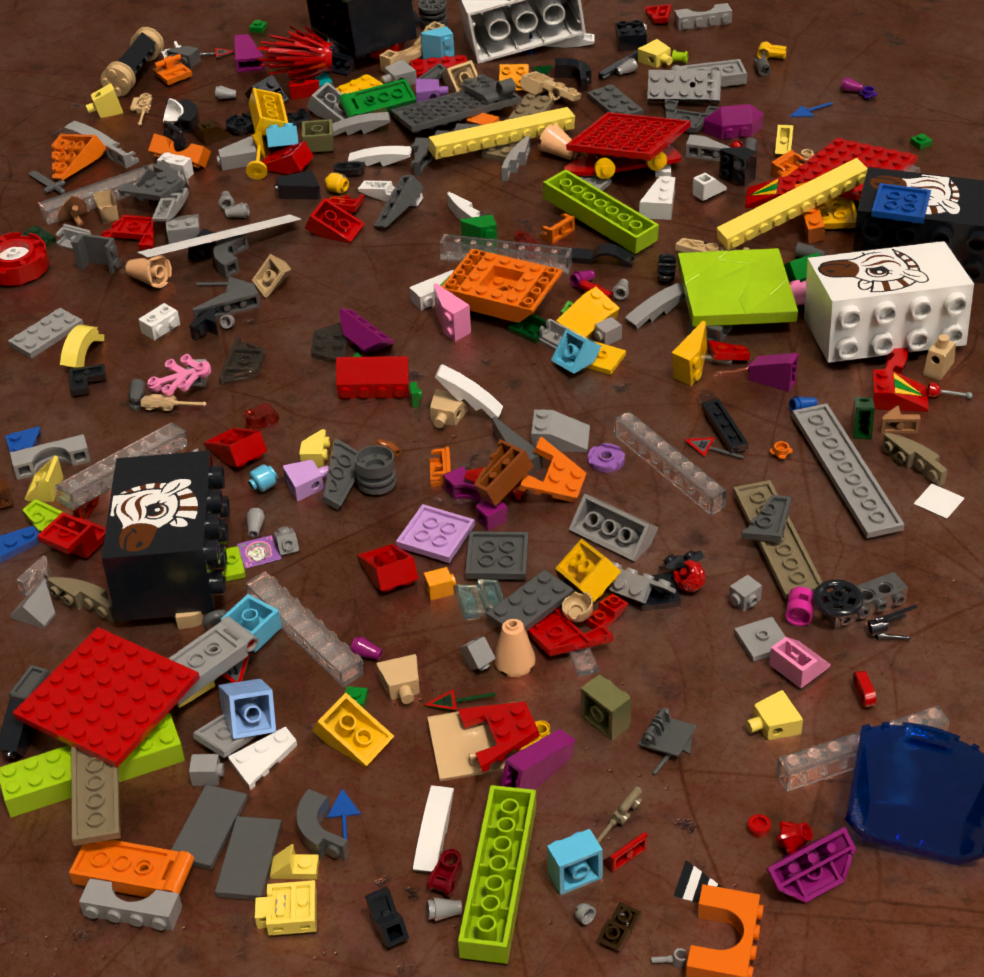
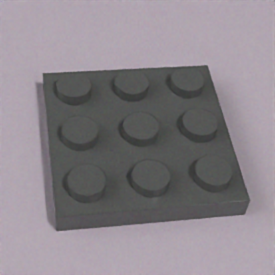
(497, 555)

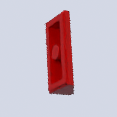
(626, 853)

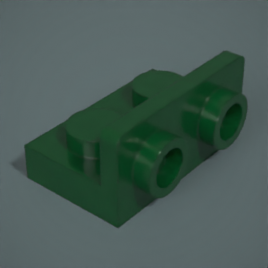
(528, 328)

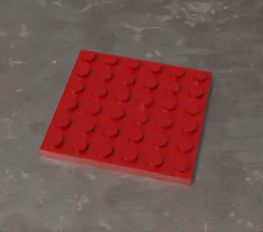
(628, 136)
(843, 151)
(106, 696)

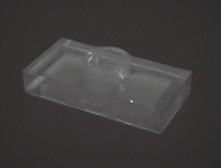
(583, 662)

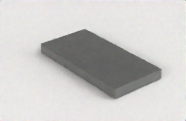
(210, 825)
(248, 858)

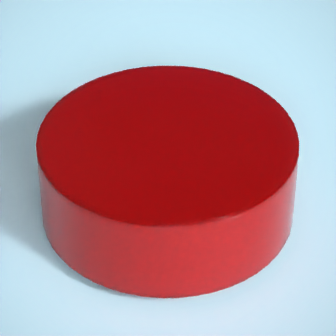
(759, 825)

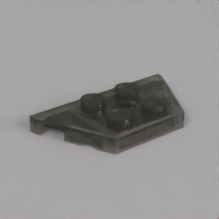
(329, 343)
(242, 362)

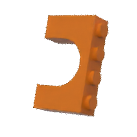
(739, 911)

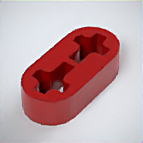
(864, 688)

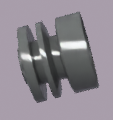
(432, 11)
(375, 469)

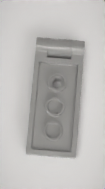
(731, 71)
(676, 86)
(215, 652)

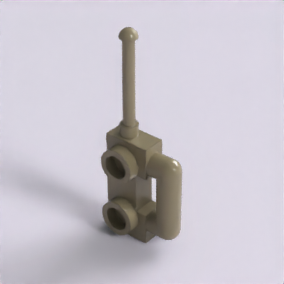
(621, 813)

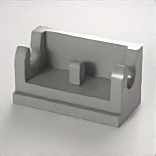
(119, 156)
(67, 234)
(552, 334)

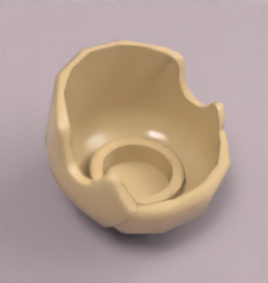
(577, 607)

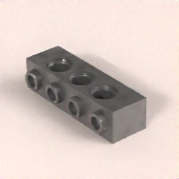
(877, 596)

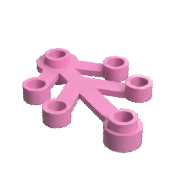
(199, 369)

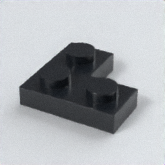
(81, 377)

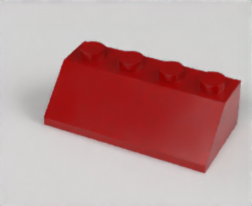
(372, 377)

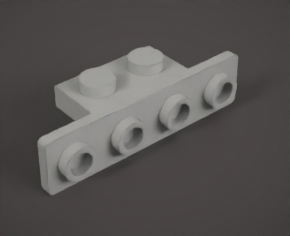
(637, 586)

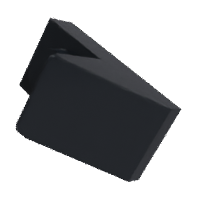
(204, 324)

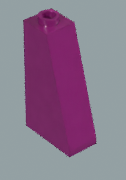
(247, 54)
(538, 761)

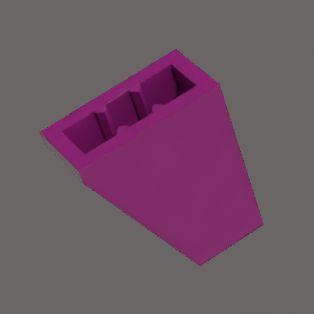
(775, 370)

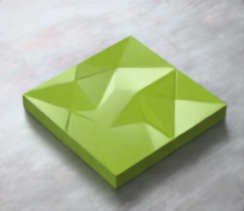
(736, 287)

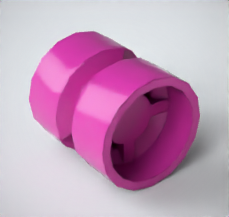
(799, 606)

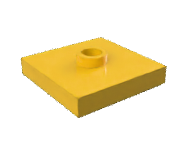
(607, 359)

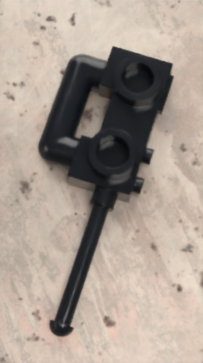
(299, 116)
(179, 140)

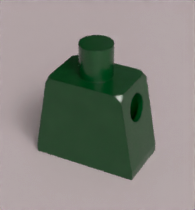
(863, 412)

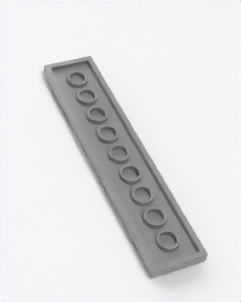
(848, 471)

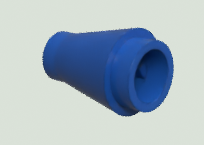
(799, 402)

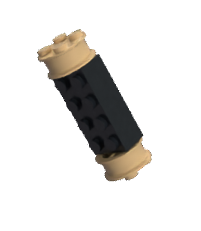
(144, 47)

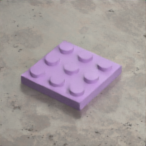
(435, 533)

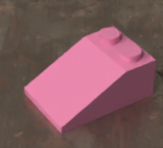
(452, 313)

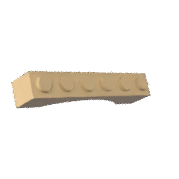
(411, 53)

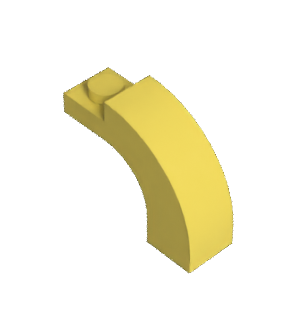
(77, 343)

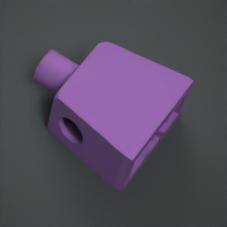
(429, 89)

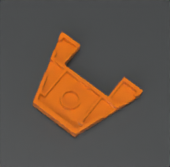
(562, 477)

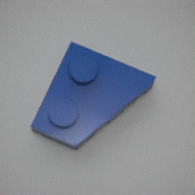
(23, 439)

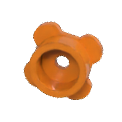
(781, 449)

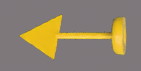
(257, 169)

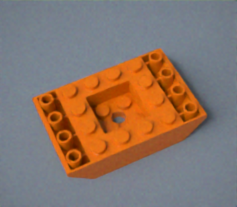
(501, 284)

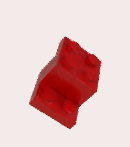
(73, 535)

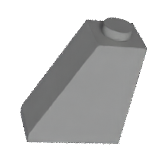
(237, 154)

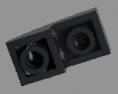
(674, 562)

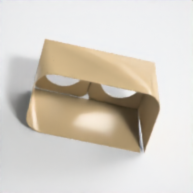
(103, 200)

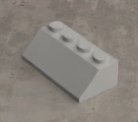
(612, 527)

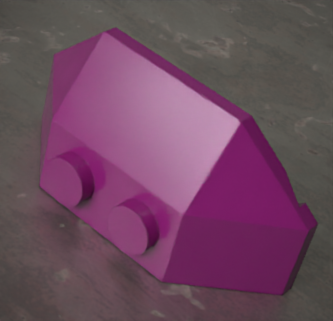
(733, 122)
(362, 332)
(814, 866)

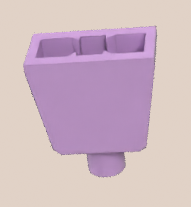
(304, 478)

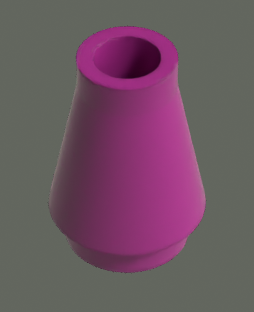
(851, 85)
(578, 276)
(365, 648)

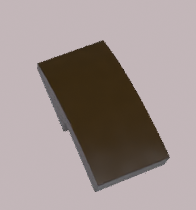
(619, 927)

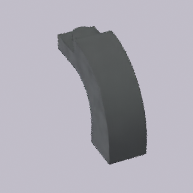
(224, 254)
(310, 814)

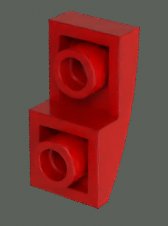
(304, 90)
(607, 613)

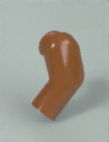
(397, 451)

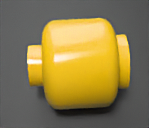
(336, 183)

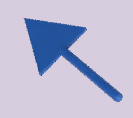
(804, 112)
(343, 807)

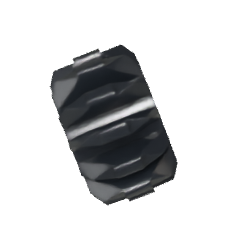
(666, 267)

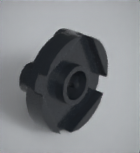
(239, 124)

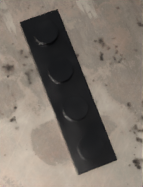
(725, 426)

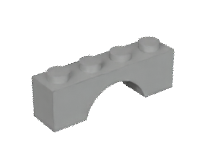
(689, 19)
(30, 460)
(156, 911)

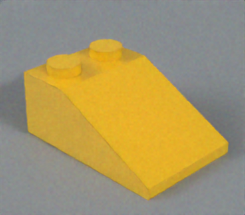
(587, 311)
(690, 356)
(588, 569)
(352, 731)

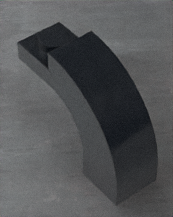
(573, 69)
(190, 117)

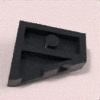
(661, 598)

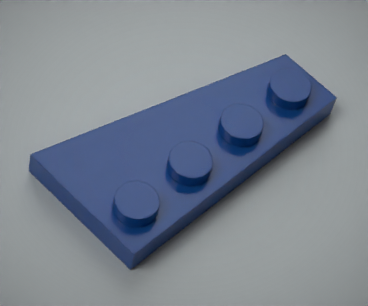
(17, 542)

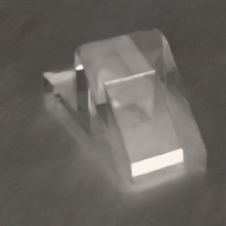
(34, 576)

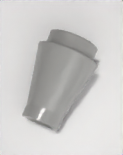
(627, 67)
(225, 93)
(226, 200)
(238, 211)
(621, 289)
(255, 519)
(442, 908)

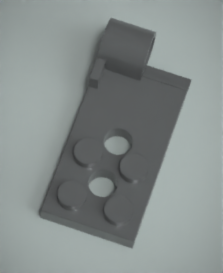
(487, 88)

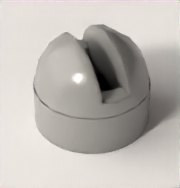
(224, 321)
(585, 913)

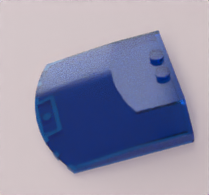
(918, 792)

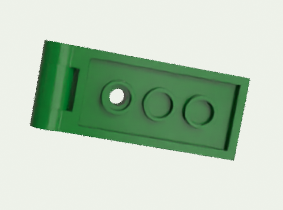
(378, 98)

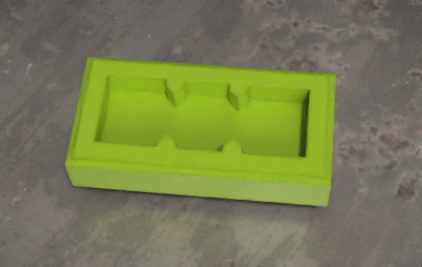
(235, 567)

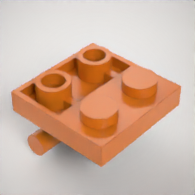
(171, 70)

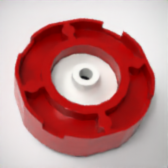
(22, 258)

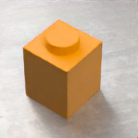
(439, 583)

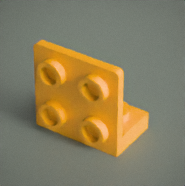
(515, 72)

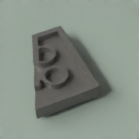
(771, 520)

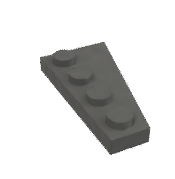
(340, 474)

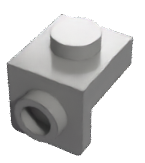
(286, 540)

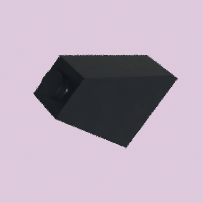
(298, 186)
(14, 734)

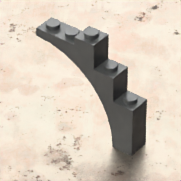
(421, 151)

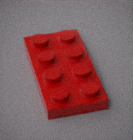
(423, 65)

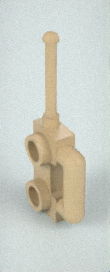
(143, 107)
(166, 402)

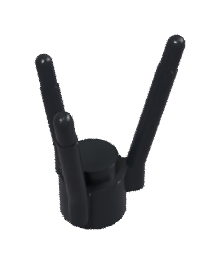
(879, 625)

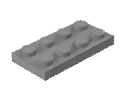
(45, 333)

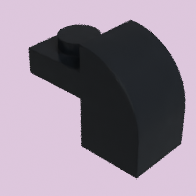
(385, 918)

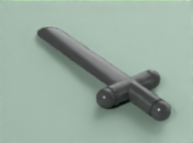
(51, 186)

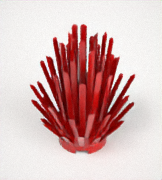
(307, 54)

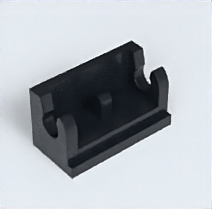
(342, 64)
(202, 248)

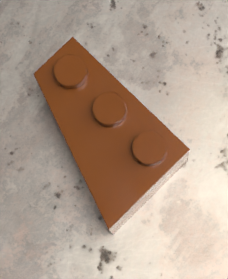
(503, 472)

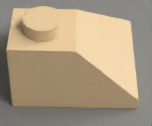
(458, 73)
(271, 275)

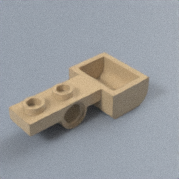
(539, 83)

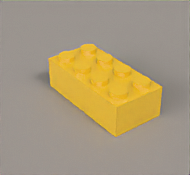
(266, 110)

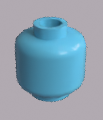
(262, 478)

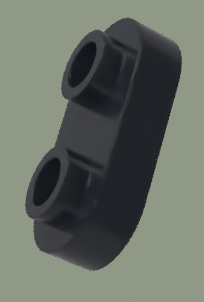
(349, 168)

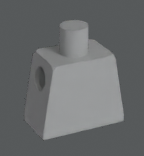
(398, 71)

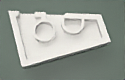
(260, 756)

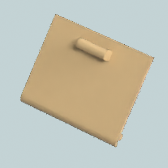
(457, 746)

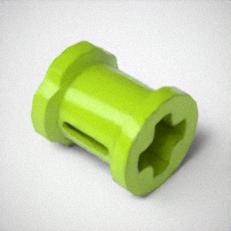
(680, 56)

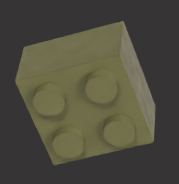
(318, 135)
(605, 707)

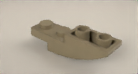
(915, 454)
(80, 594)

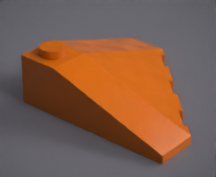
(74, 153)

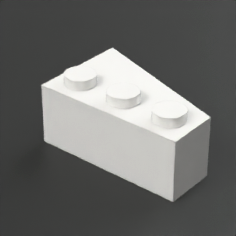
(659, 199)

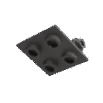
(667, 734)

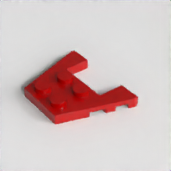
(133, 227)
(559, 635)
(509, 724)

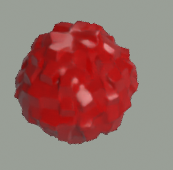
(690, 578)

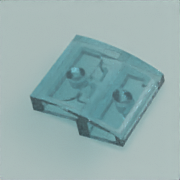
(479, 598)

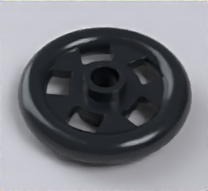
(838, 598)

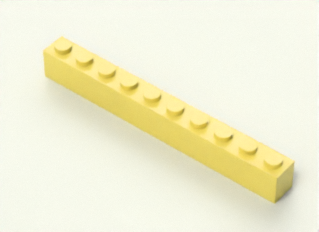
(498, 133)
(792, 204)

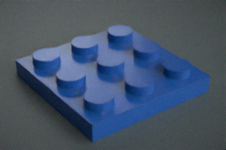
(901, 203)

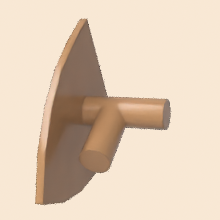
(72, 208)

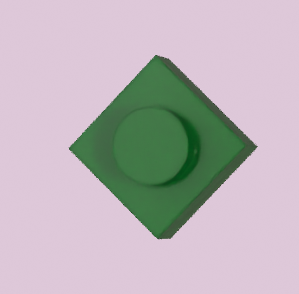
(258, 26)
(921, 141)
(416, 394)
(358, 694)

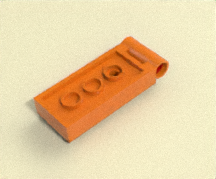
(132, 867)

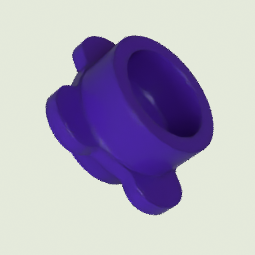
(868, 92)

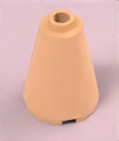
(555, 141)
(150, 270)
(514, 651)

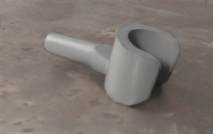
(675, 959)

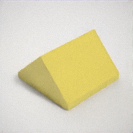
(45, 481)

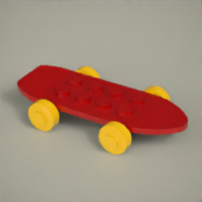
(606, 166)

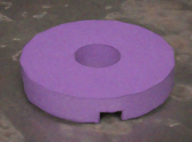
(604, 465)

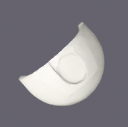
(172, 112)

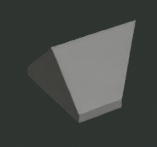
(36, 607)

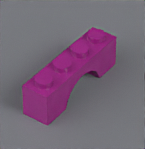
(462, 488)

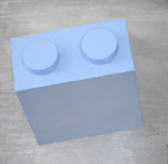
(248, 708)

